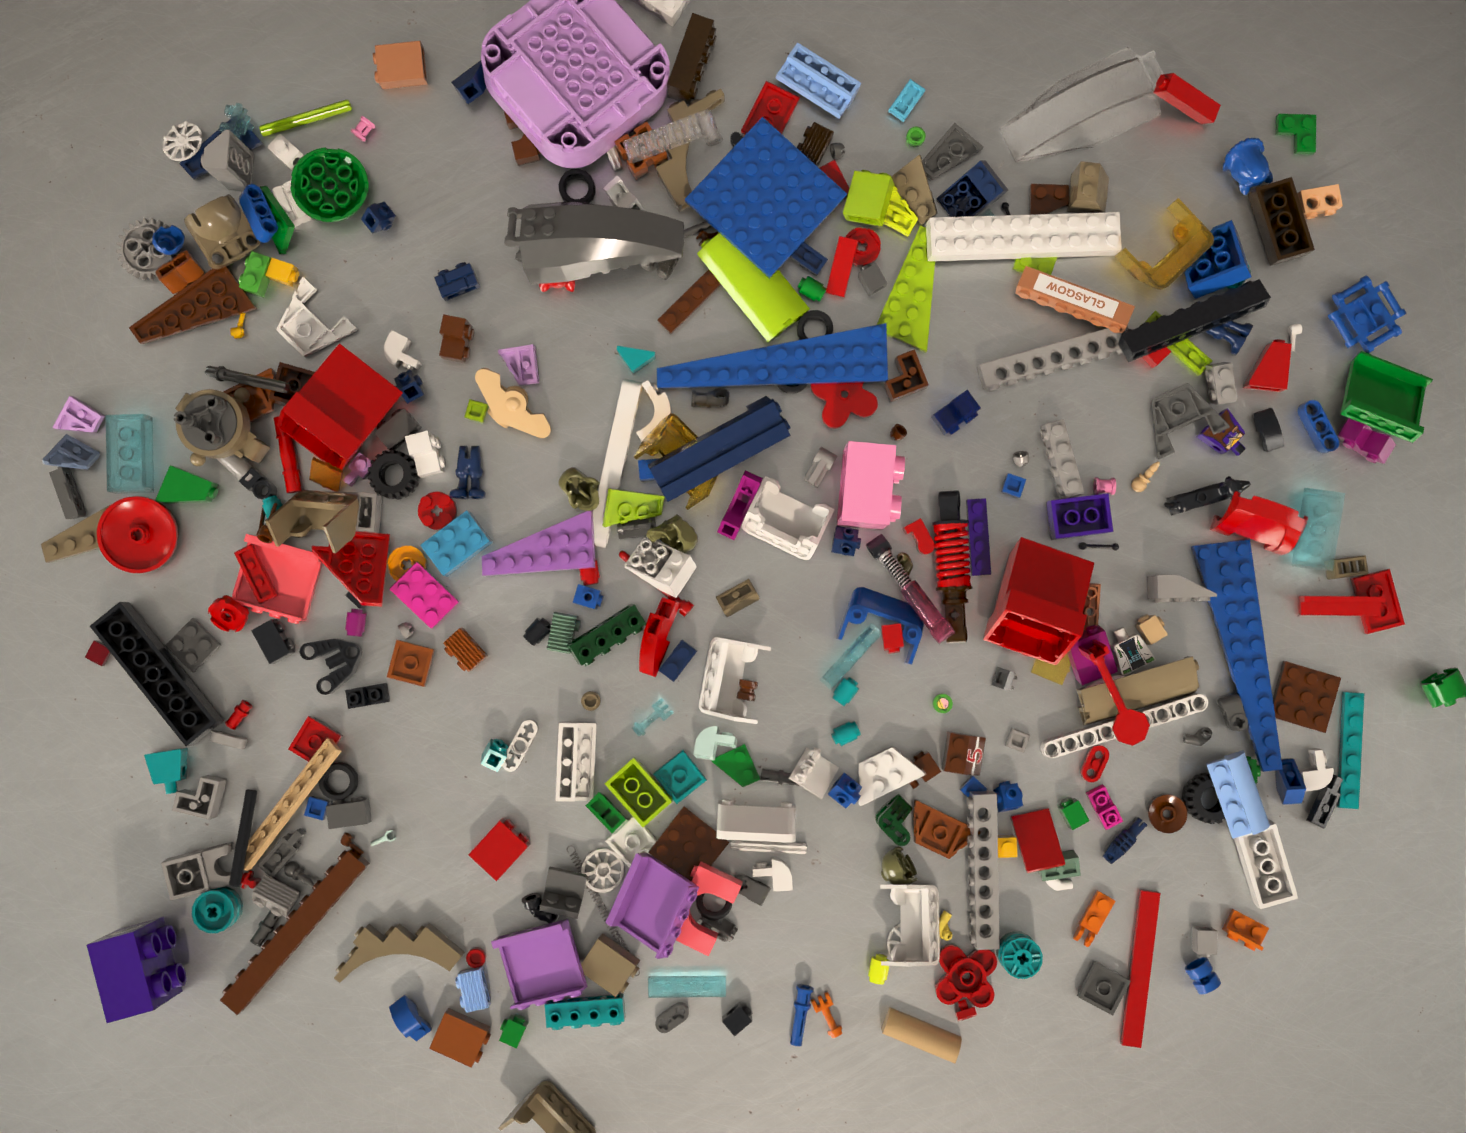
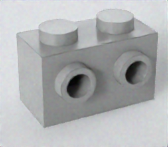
(1221, 383)

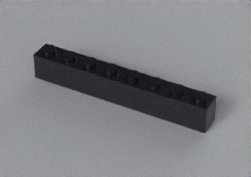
(1193, 320)

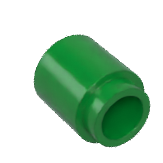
(811, 288)

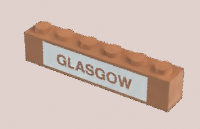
(1074, 300)

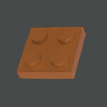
(410, 663)

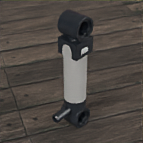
(248, 476)

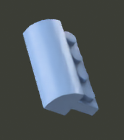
(818, 80)
(1238, 795)

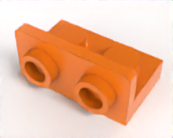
(1246, 929)

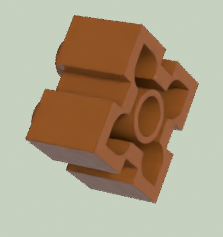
(639, 168)

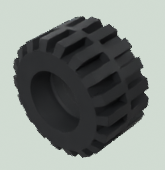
(378, 469)
(1193, 800)

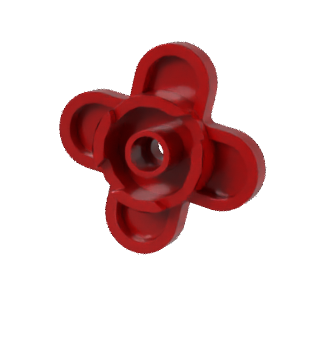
(837, 408)
(975, 987)

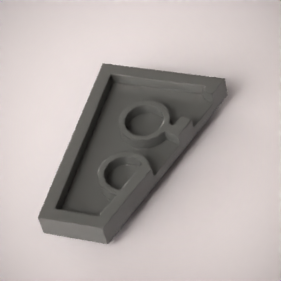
(950, 151)

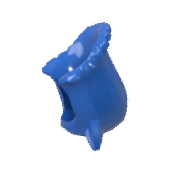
(1248, 164)

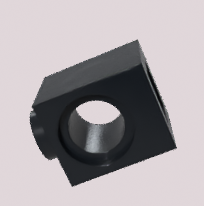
(737, 1018)

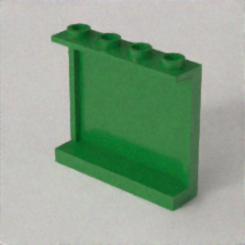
(1385, 396)

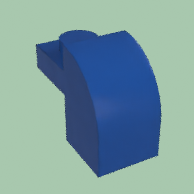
(407, 1019)

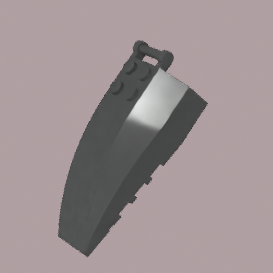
(584, 239)

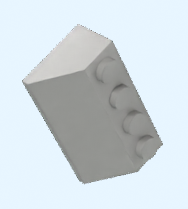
(229, 161)

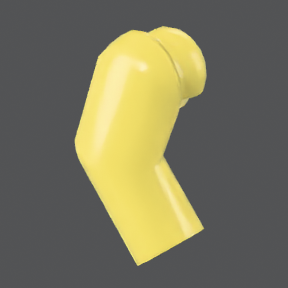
(944, 930)

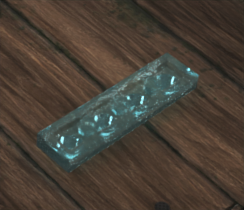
(686, 986)

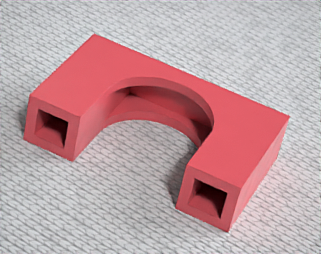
(714, 882)

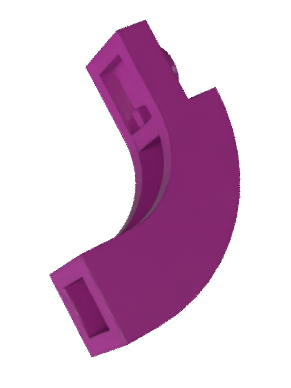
(739, 505)

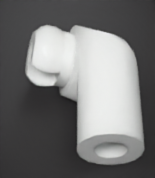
(1060, 884)

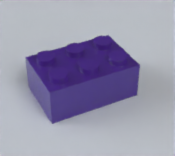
(1079, 516)

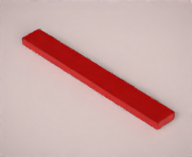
(1140, 968)

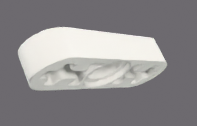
(531, 735)

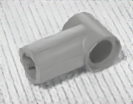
(821, 464)

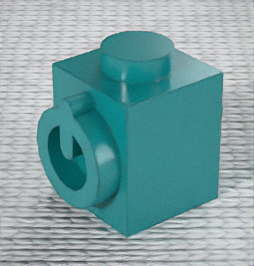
(494, 754)

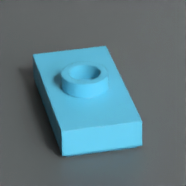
(906, 100)

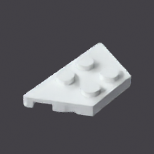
(885, 774)

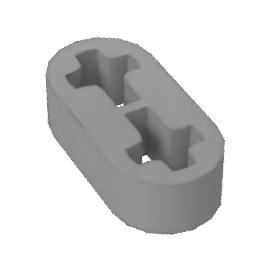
(228, 739)

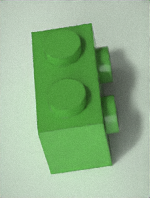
(254, 278)

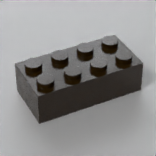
(691, 59)
(1281, 221)

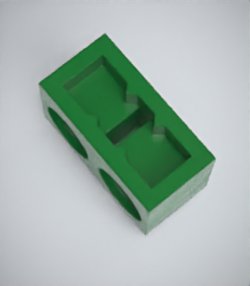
(606, 813)

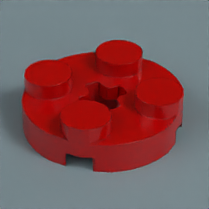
(872, 249)
(426, 507)
(237, 618)

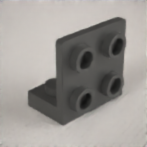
(563, 892)

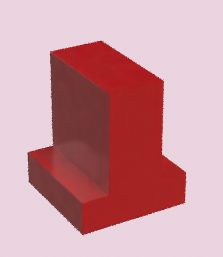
(338, 408)
(1040, 602)

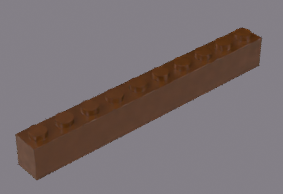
(293, 933)

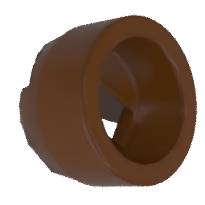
(898, 432)

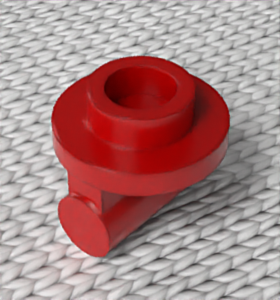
(249, 880)

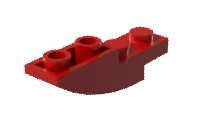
(654, 637)

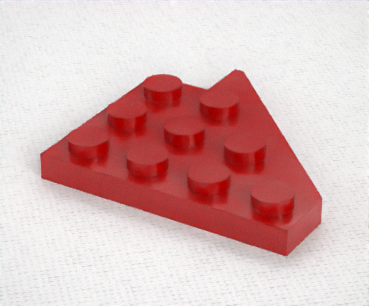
(360, 565)

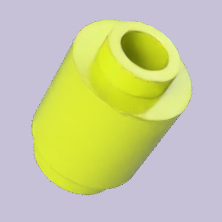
(877, 972)

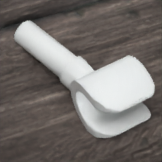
(1293, 330)

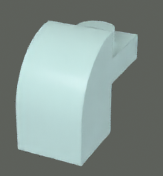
(708, 740)

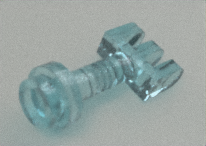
(639, 728)

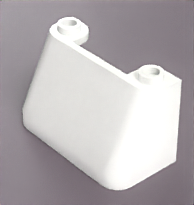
(786, 521)

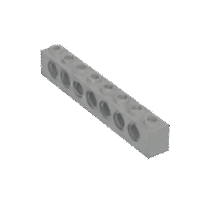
(988, 375)
(990, 937)

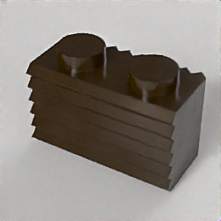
(816, 142)

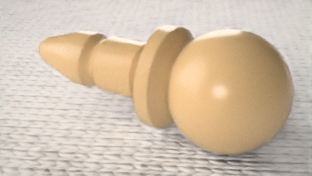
(1140, 483)

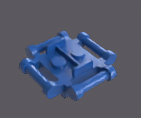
(1366, 314)

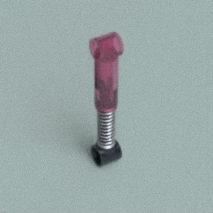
(911, 590)

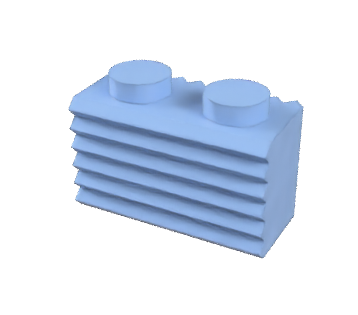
(473, 989)

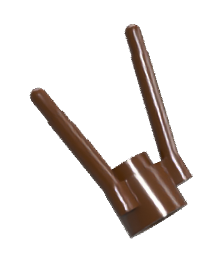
(263, 532)

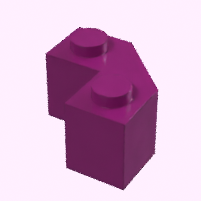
(1368, 443)

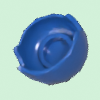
(168, 240)

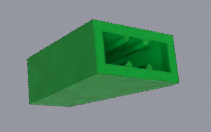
(185, 487)

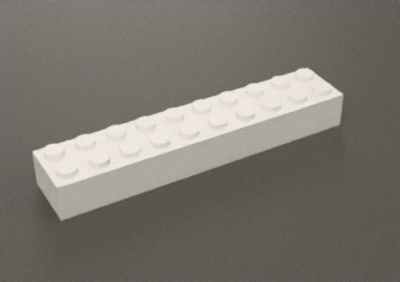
(1023, 236)

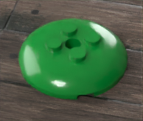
(328, 167)

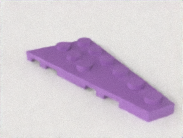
(556, 548)

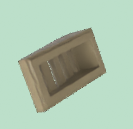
(1337, 569)

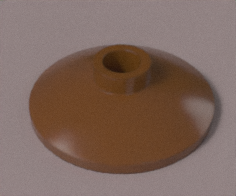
(1177, 813)

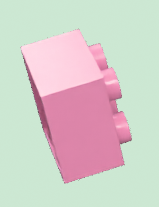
(868, 485)

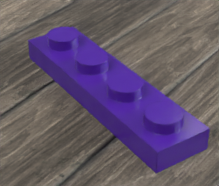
(978, 537)

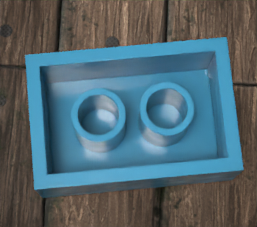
(456, 543)

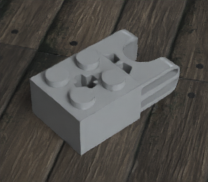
(203, 870)

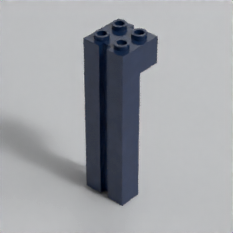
(720, 448)

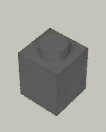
(872, 279)

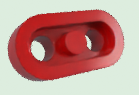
(1094, 763)

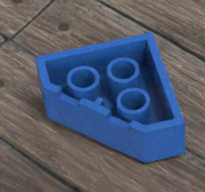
(1220, 265)

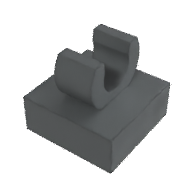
(1003, 679)

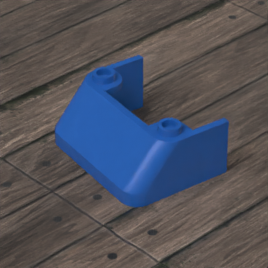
(866, 600)

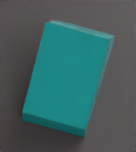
(635, 358)

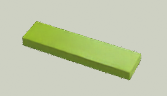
(1186, 351)

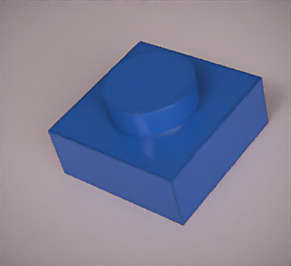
(1013, 485)
(972, 785)
(316, 808)

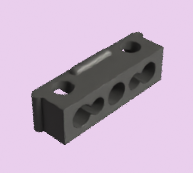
(67, 493)

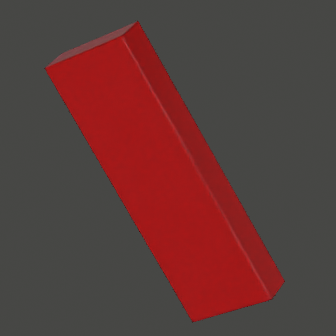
(842, 266)
(255, 574)

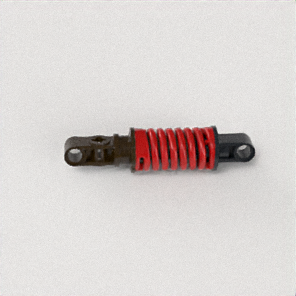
(952, 572)

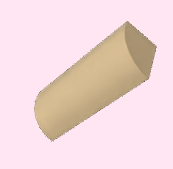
(922, 1035)

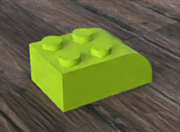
(639, 792)

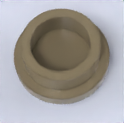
(590, 700)

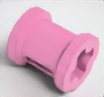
(363, 128)
(1104, 486)

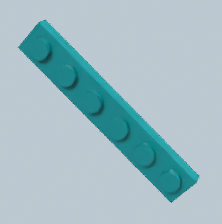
(1350, 749)

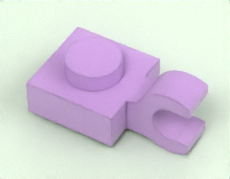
(359, 469)

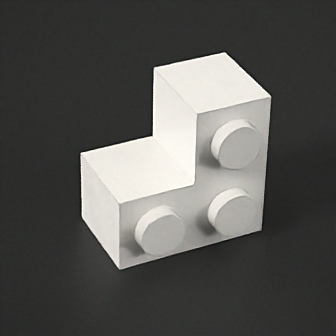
(425, 451)

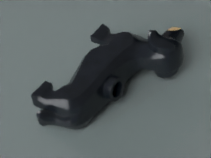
(1205, 496)

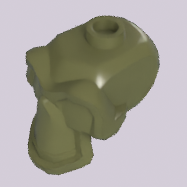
(580, 489)
(675, 533)

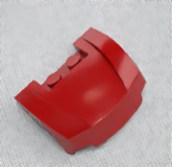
(1263, 522)

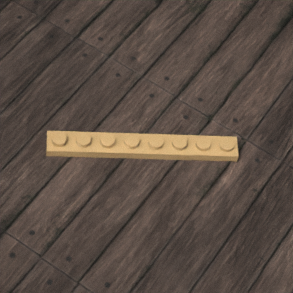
(290, 801)

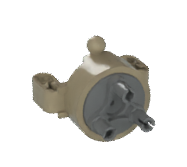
(217, 426)

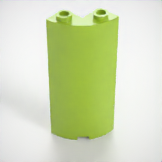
(766, 301)

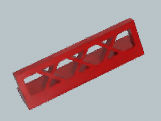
(1340, 605)

